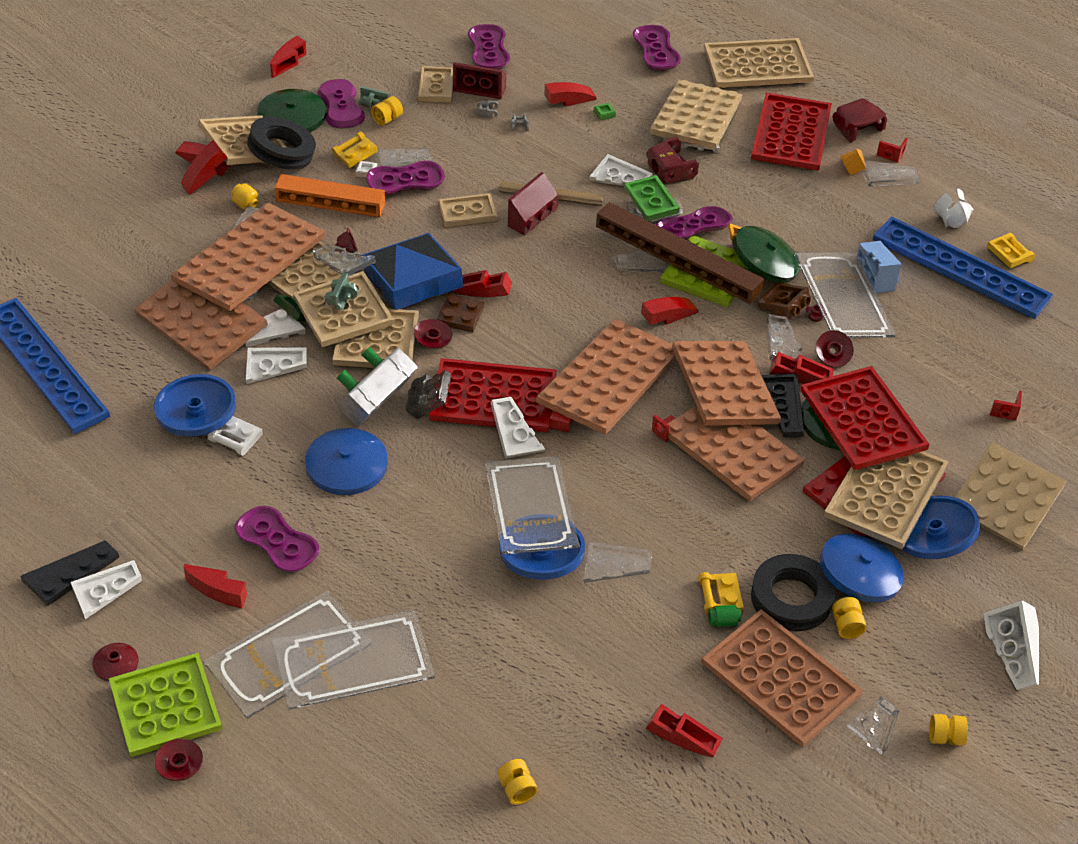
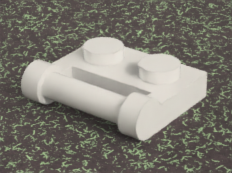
(238, 430)

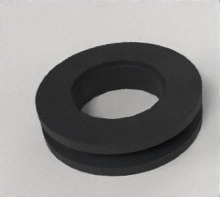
(274, 154)
(796, 568)

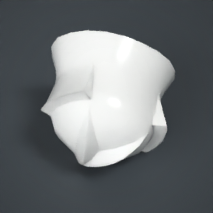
(958, 214)

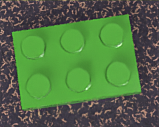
(651, 198)

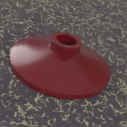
(433, 333)
(837, 341)
(106, 667)
(177, 752)

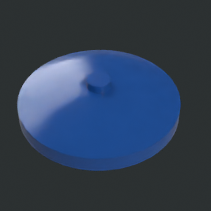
(195, 405)
(346, 461)
(943, 529)
(546, 564)
(861, 568)

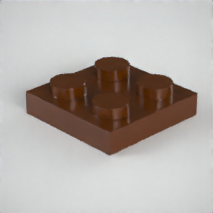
(461, 312)

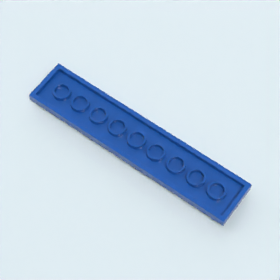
(963, 267)
(49, 368)

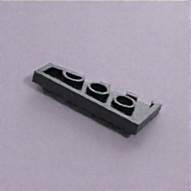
(786, 397)
(55, 579)

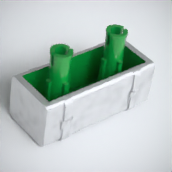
(377, 386)

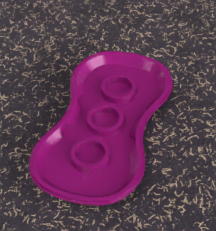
(489, 46)
(657, 49)
(340, 103)
(419, 175)
(702, 220)
(285, 546)

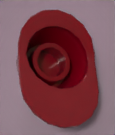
(347, 241)

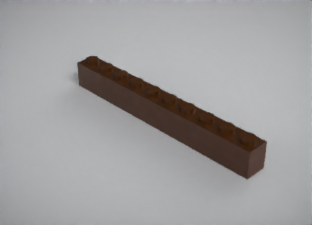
(680, 253)

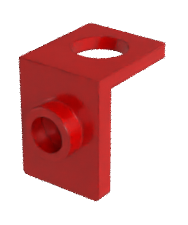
(891, 151)
(1007, 409)
(657, 428)

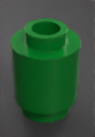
(724, 616)

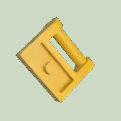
(356, 153)
(1010, 250)
(726, 587)

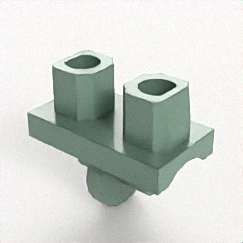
(372, 96)
(342, 292)

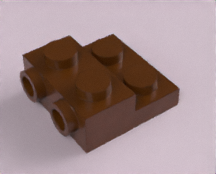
(785, 300)

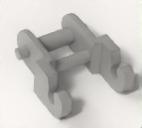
(486, 108)
(526, 121)

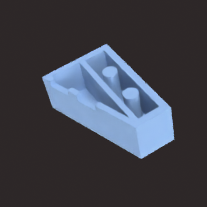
(879, 265)

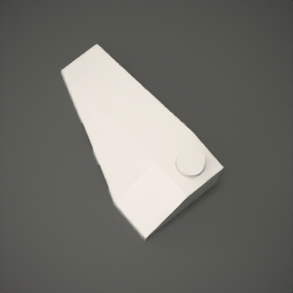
(1016, 641)

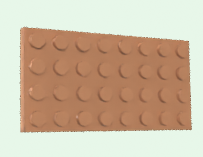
(248, 256)
(608, 376)

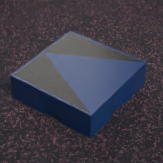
(413, 271)

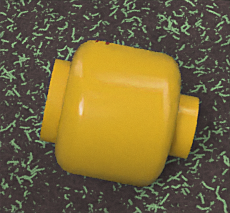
(244, 196)

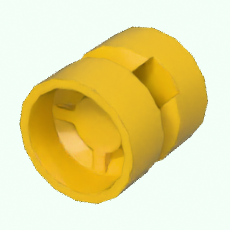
(387, 110)
(849, 618)
(944, 729)
(517, 781)

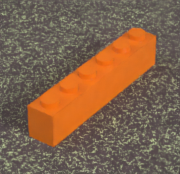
(330, 195)

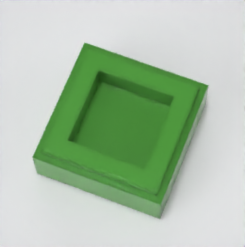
(604, 111)

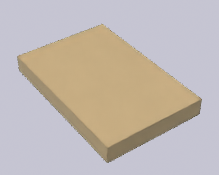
(436, 84)
(467, 210)

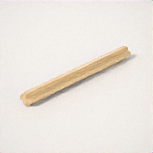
(563, 194)

